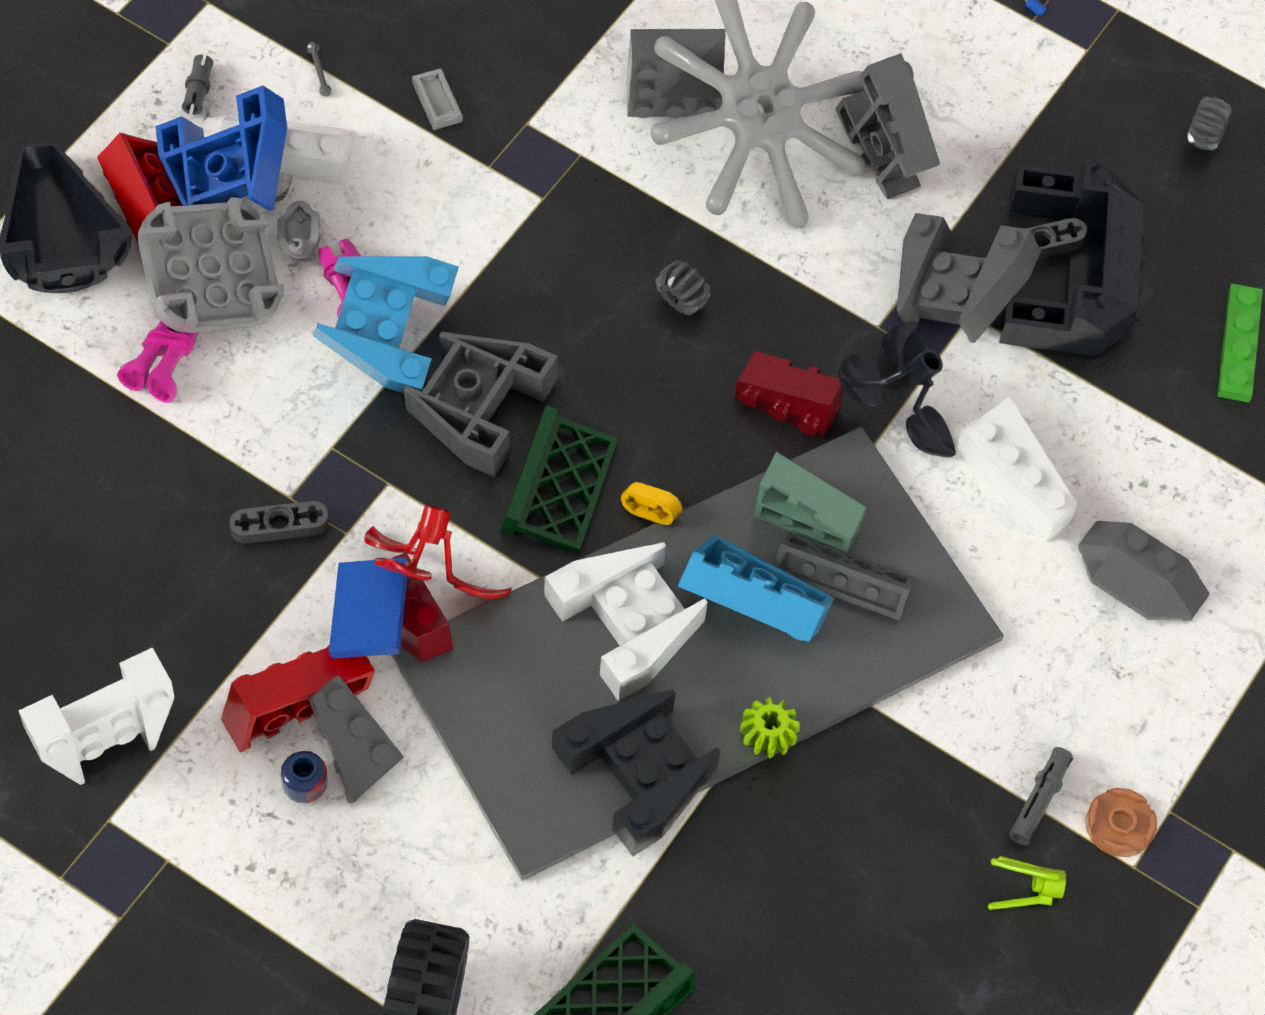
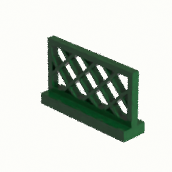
(531, 479)
(661, 1000)

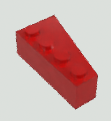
(282, 693)

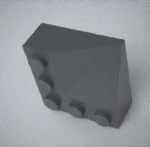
(663, 89)

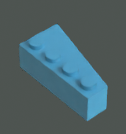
(755, 588)

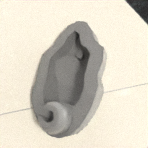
(299, 230)

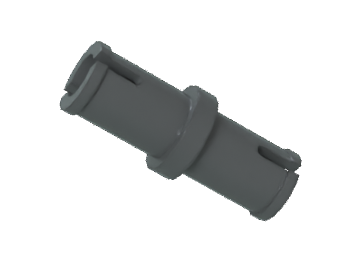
(197, 84)

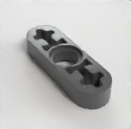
(1066, 243)
(301, 509)

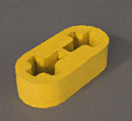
(651, 503)

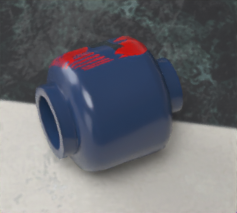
(304, 777)

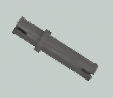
(1047, 784)

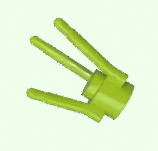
(1046, 881)

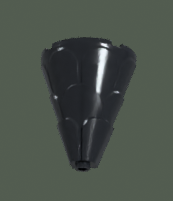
(58, 225)

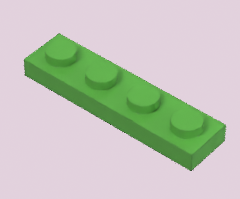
(1240, 343)

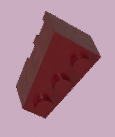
(790, 393)
(424, 625)

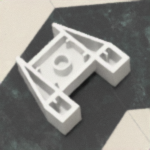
(634, 608)
(103, 718)

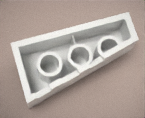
(1018, 469)

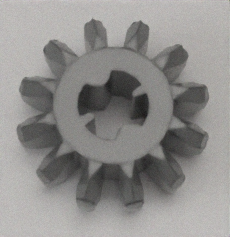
(1209, 123)
(683, 287)

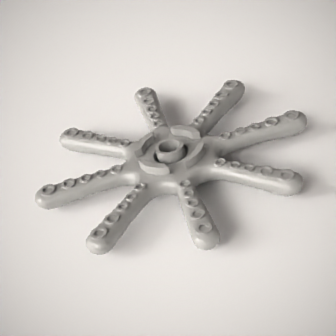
(742, 116)

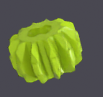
(756, 723)

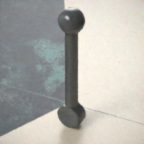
(313, 48)

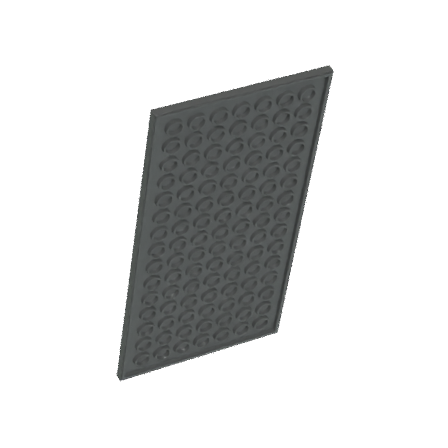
(527, 672)

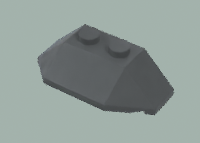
(1141, 572)

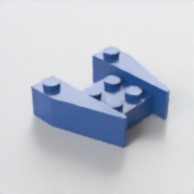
(230, 162)

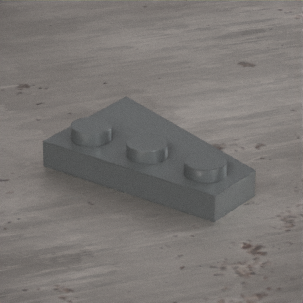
(355, 739)

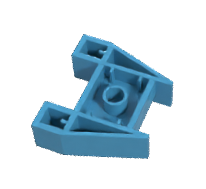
(378, 311)

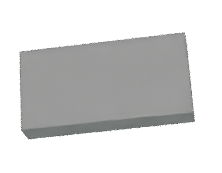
(437, 99)

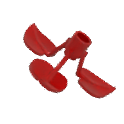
(430, 530)

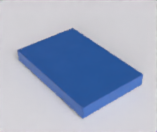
(367, 610)

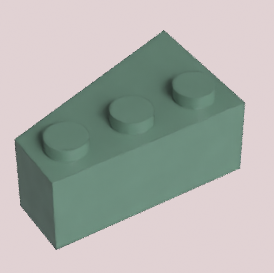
(807, 505)

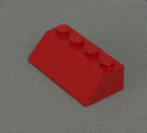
(136, 178)

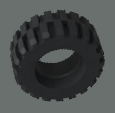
(427, 970)

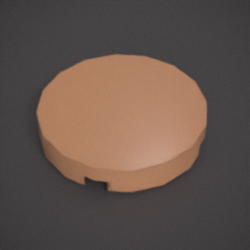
(1121, 822)

